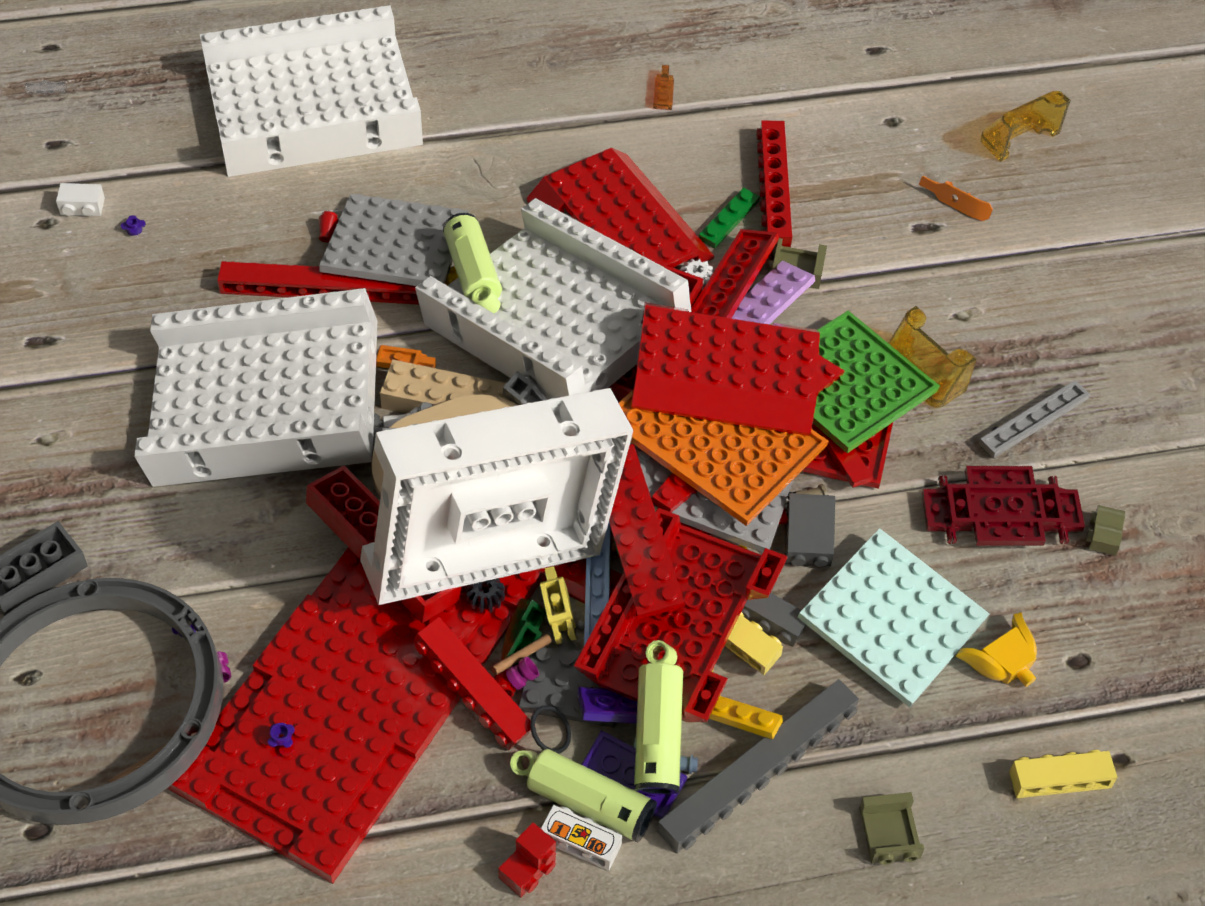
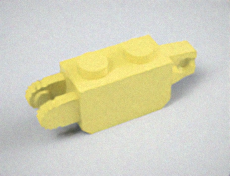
(558, 605)

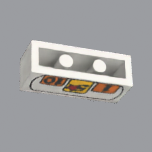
(582, 837)

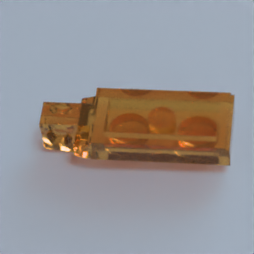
(663, 89)

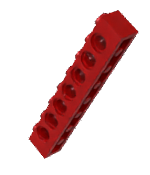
(774, 180)

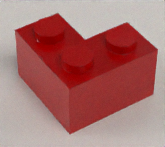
(531, 860)

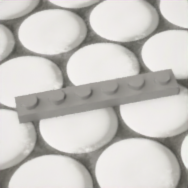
(1034, 419)

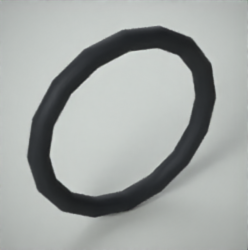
(564, 720)

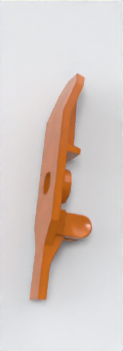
(966, 202)

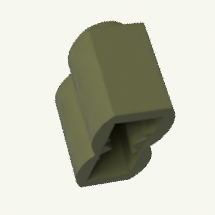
(1106, 530)

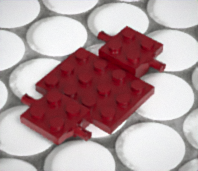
(1003, 507)

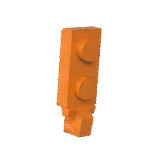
(388, 353)

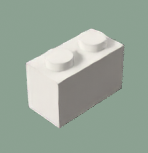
(80, 199)

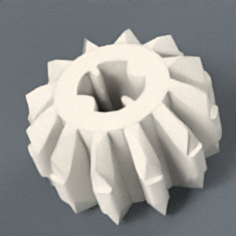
(698, 269)

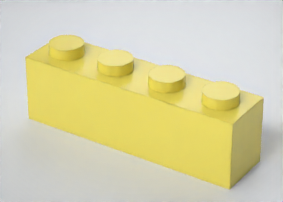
(754, 645)
(1062, 774)

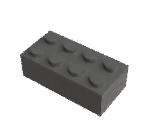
(38, 566)

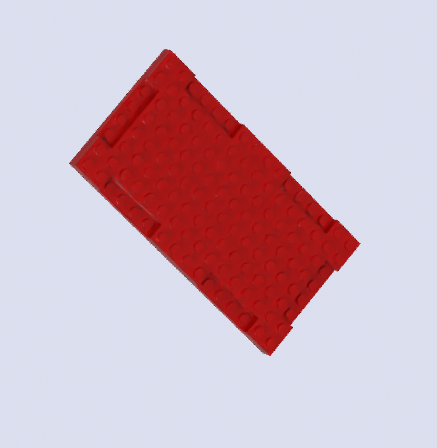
(358, 712)

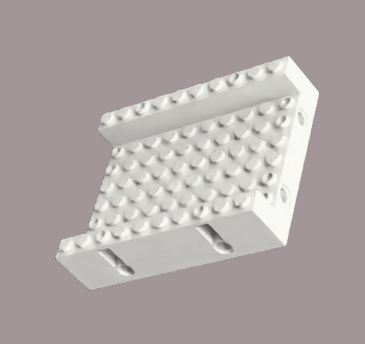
(310, 90)
(564, 308)
(262, 388)
(495, 493)

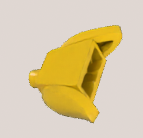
(1007, 656)

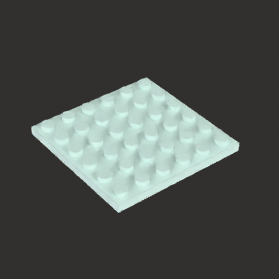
(893, 617)

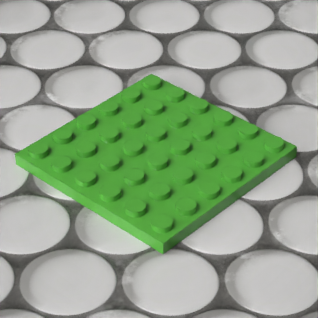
(875, 387)

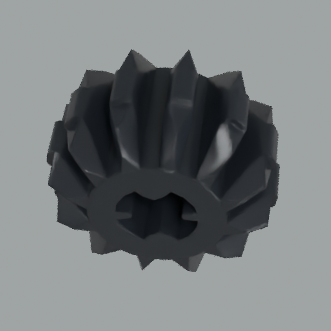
(485, 595)

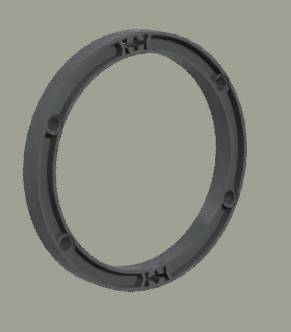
(178, 753)

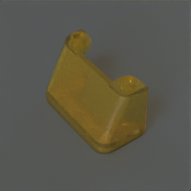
(1040, 114)
(948, 370)

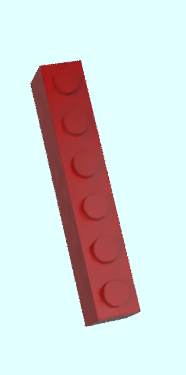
(473, 683)

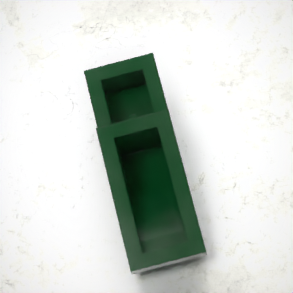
(523, 627)

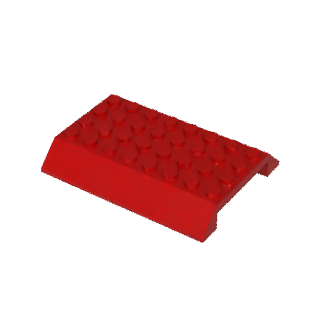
(623, 204)
(727, 370)
(715, 586)

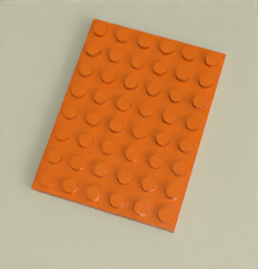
(725, 462)

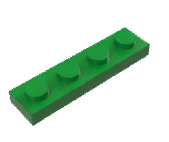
(729, 218)

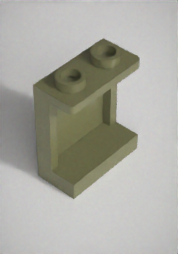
(806, 260)
(890, 828)

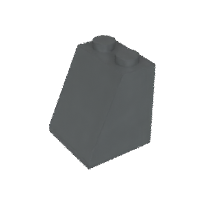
(810, 530)

